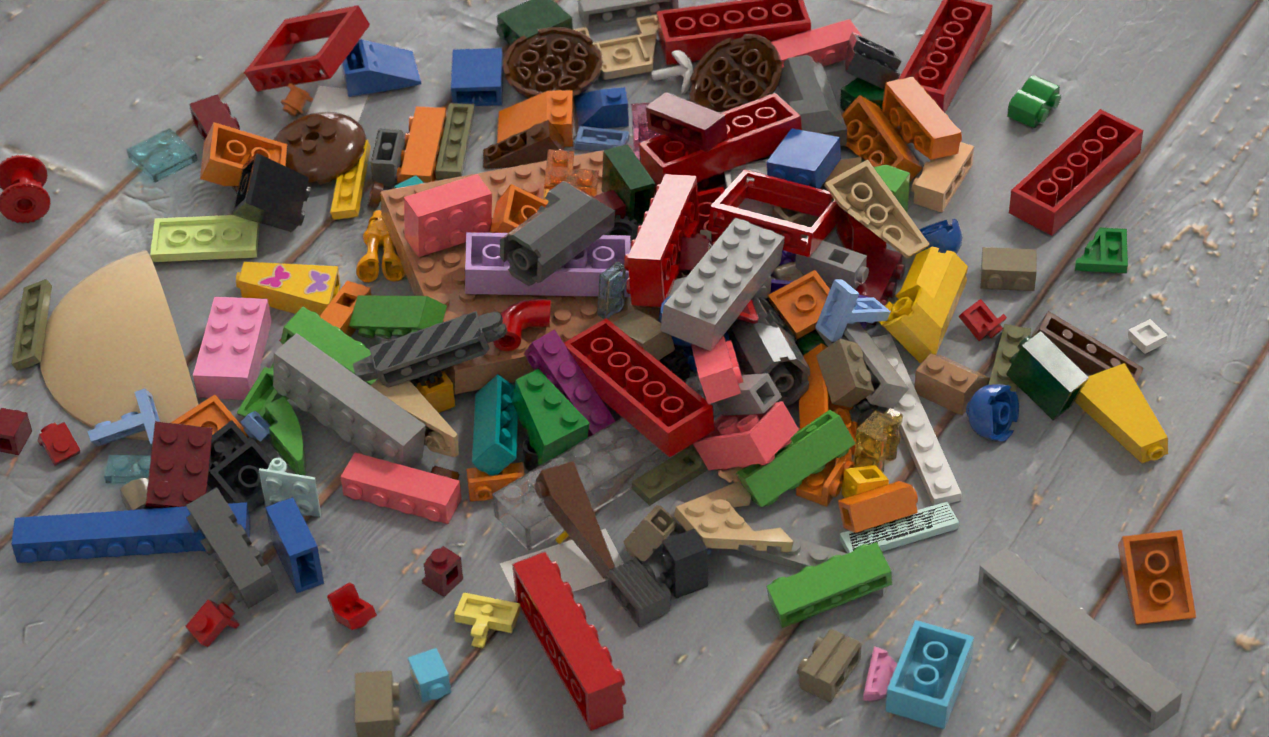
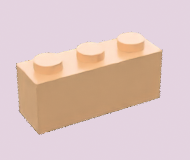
(942, 178)

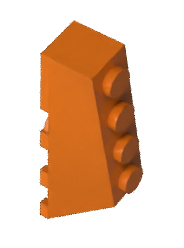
(920, 119)
(876, 139)
(817, 399)

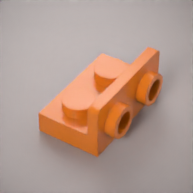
(827, 483)
(482, 485)

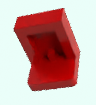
(982, 321)
(58, 442)
(350, 608)
(211, 621)

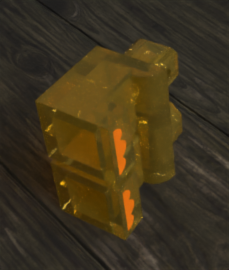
(878, 439)

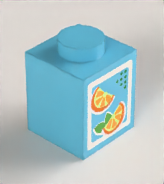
(429, 675)

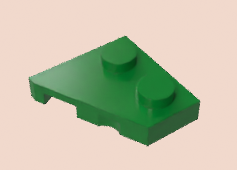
(1105, 252)

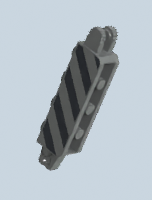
(431, 349)

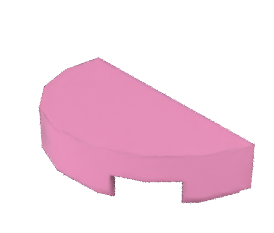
(879, 675)

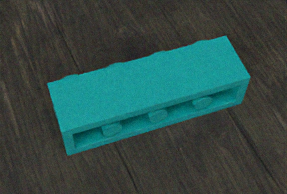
(494, 427)

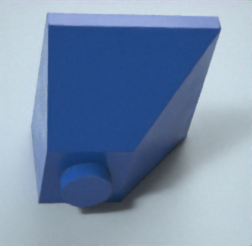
(602, 108)

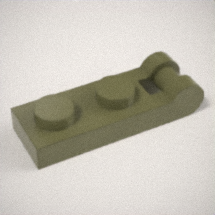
(669, 475)

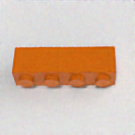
(422, 144)

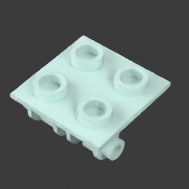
(280, 486)

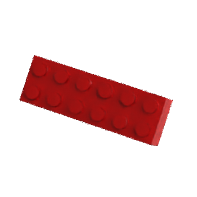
(702, 27)
(949, 48)
(751, 134)
(1075, 172)
(657, 249)
(641, 388)
(569, 641)

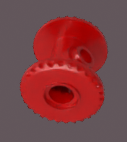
(23, 193)

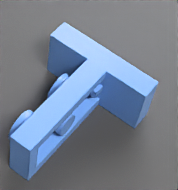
(845, 307)
(130, 424)

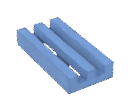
(599, 139)

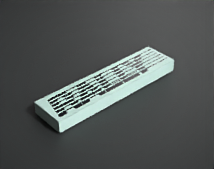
(906, 530)

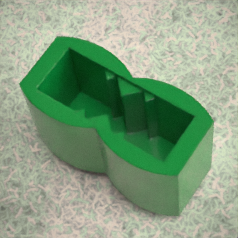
(1034, 101)

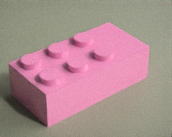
(232, 347)

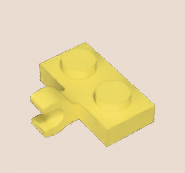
(486, 614)

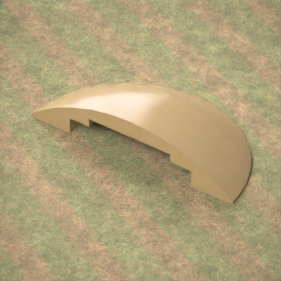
(113, 340)

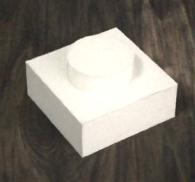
(1147, 336)

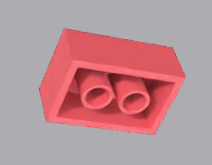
(445, 213)
(747, 438)

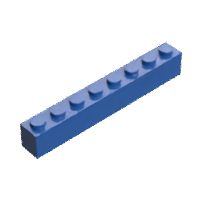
(110, 534)

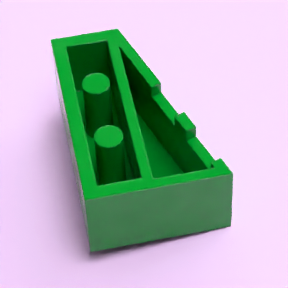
(547, 416)

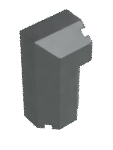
(809, 93)
(555, 233)
(770, 350)

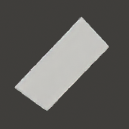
(337, 100)
(572, 563)

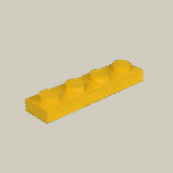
(350, 188)

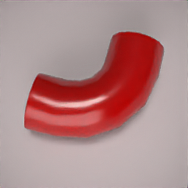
(520, 317)

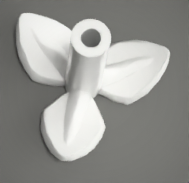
(685, 70)

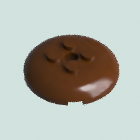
(552, 62)
(736, 73)
(323, 145)

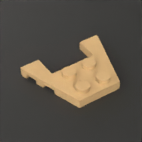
(628, 54)
(722, 526)

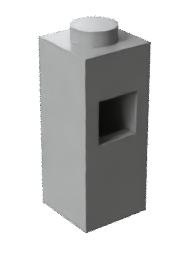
(835, 263)
(756, 396)

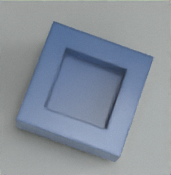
(256, 426)

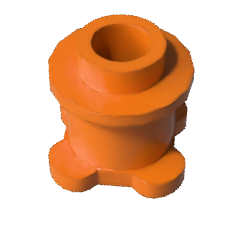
(295, 100)

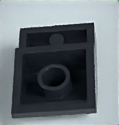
(871, 61)
(236, 466)

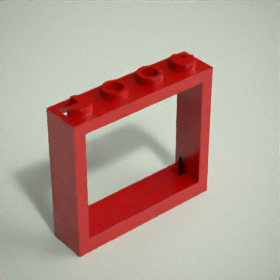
(341, 26)
(781, 194)

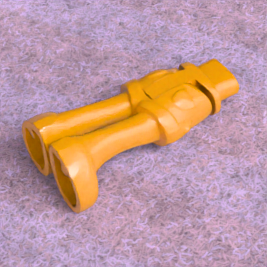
(374, 237)

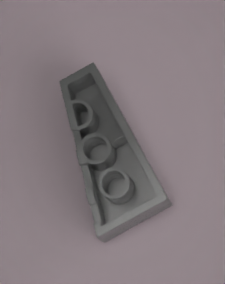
(232, 547)

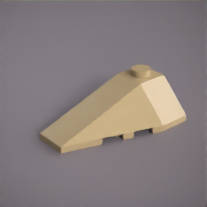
(872, 203)
(438, 433)

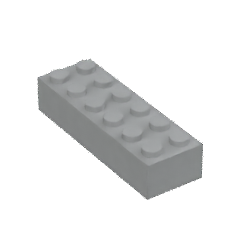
(722, 284)
(347, 403)

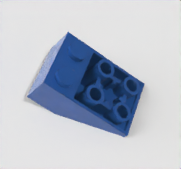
(378, 68)

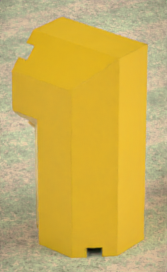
(926, 302)

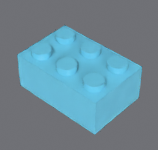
(929, 674)

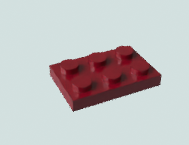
(178, 464)

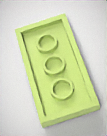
(204, 238)

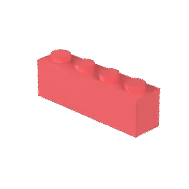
(823, 44)
(718, 371)
(401, 488)

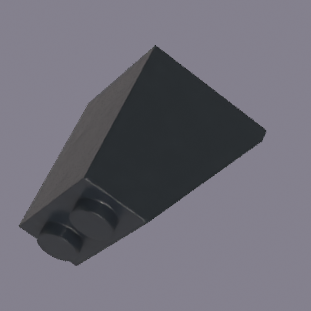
(271, 194)

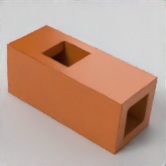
(341, 307)
(878, 506)

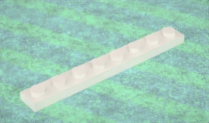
(920, 435)

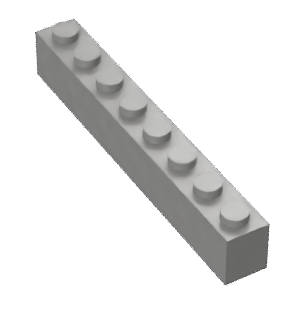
(1080, 638)

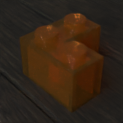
(561, 168)

